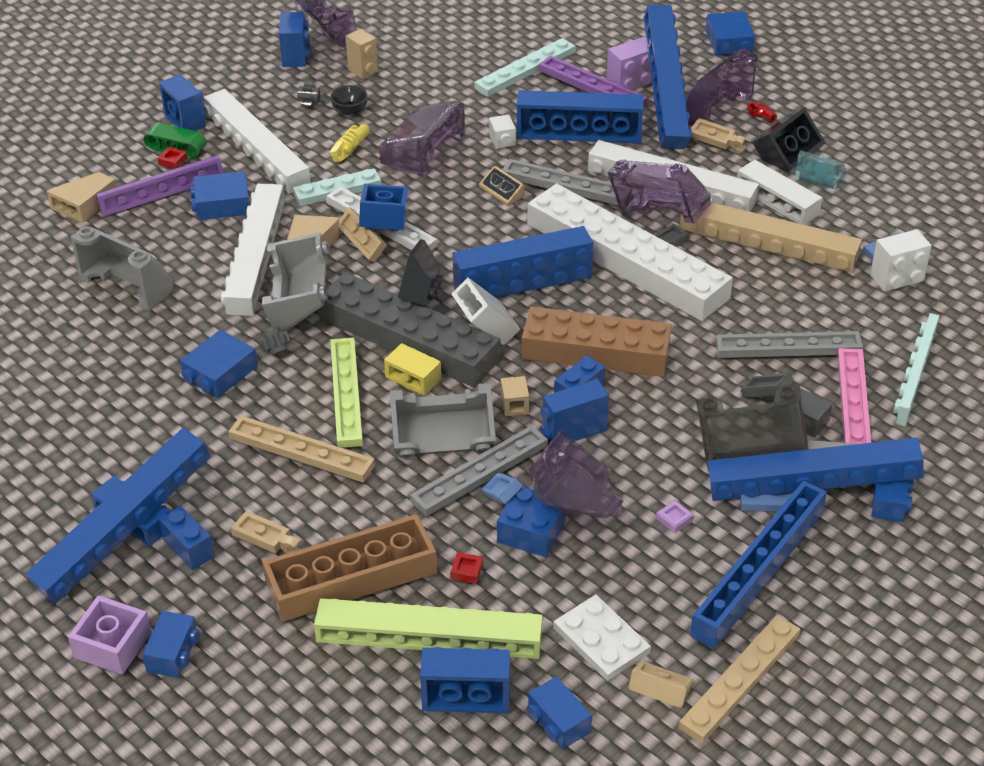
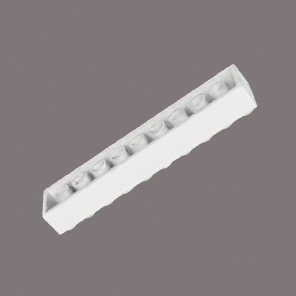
(634, 252)

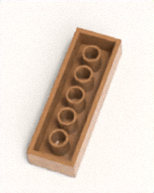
(610, 340)
(350, 566)

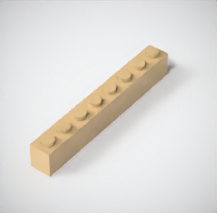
(777, 236)

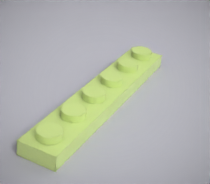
(346, 393)

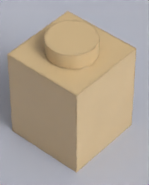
(514, 396)

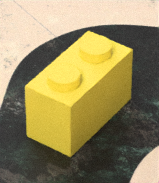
(413, 369)

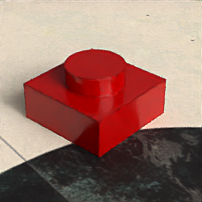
(172, 158)
(466, 568)

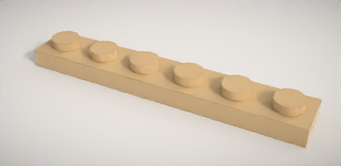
(302, 448)
(739, 679)

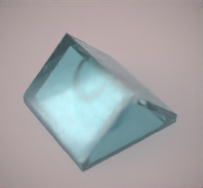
(819, 170)

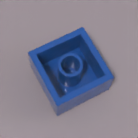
(294, 39)
(182, 103)
(383, 207)
(529, 523)

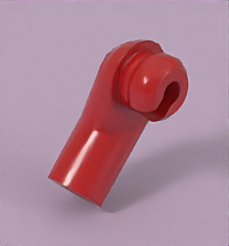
(761, 110)

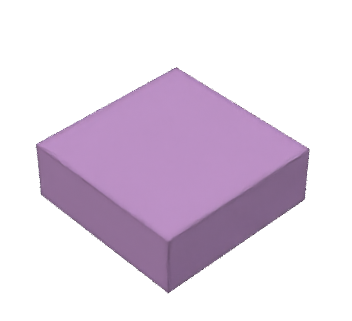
(674, 516)

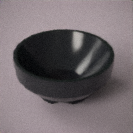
(349, 99)

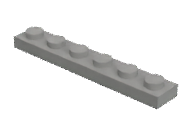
(547, 177)
(786, 344)
(478, 470)

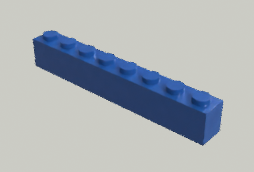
(666, 77)
(820, 467)
(118, 515)
(757, 565)

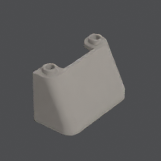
(106, 256)
(297, 280)
(442, 422)

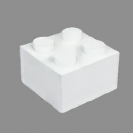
(900, 260)

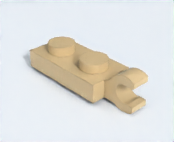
(717, 135)
(264, 533)

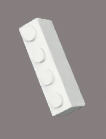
(782, 193)

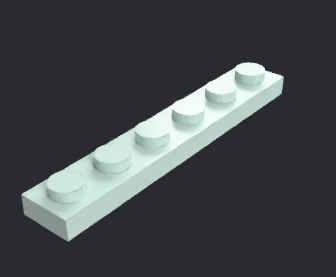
(523, 67)
(914, 374)

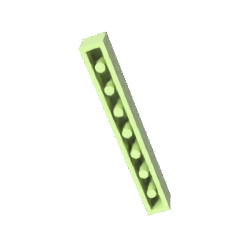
(426, 627)

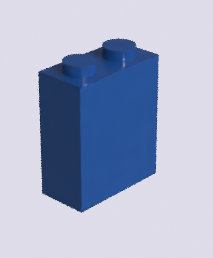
(729, 33)
(220, 195)
(218, 363)
(576, 411)

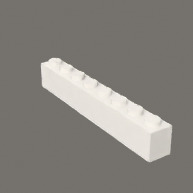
(256, 140)
(723, 188)
(251, 255)

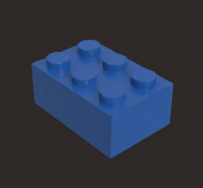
(465, 680)

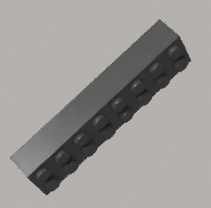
(389, 321)

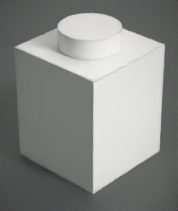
(502, 131)

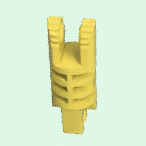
(349, 142)

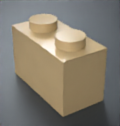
(361, 53)

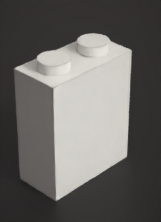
(485, 311)

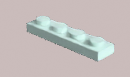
(317, 191)

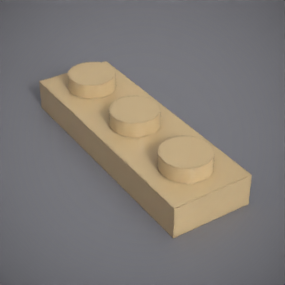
(364, 239)

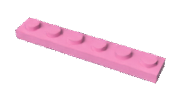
(853, 396)

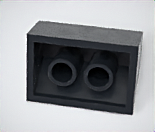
(786, 138)
(421, 275)

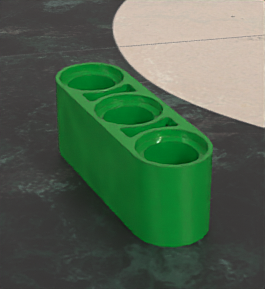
(164, 136)

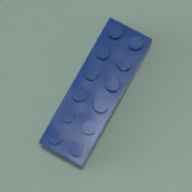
(579, 116)
(527, 262)

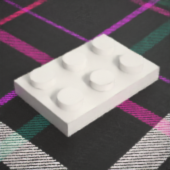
(602, 637)

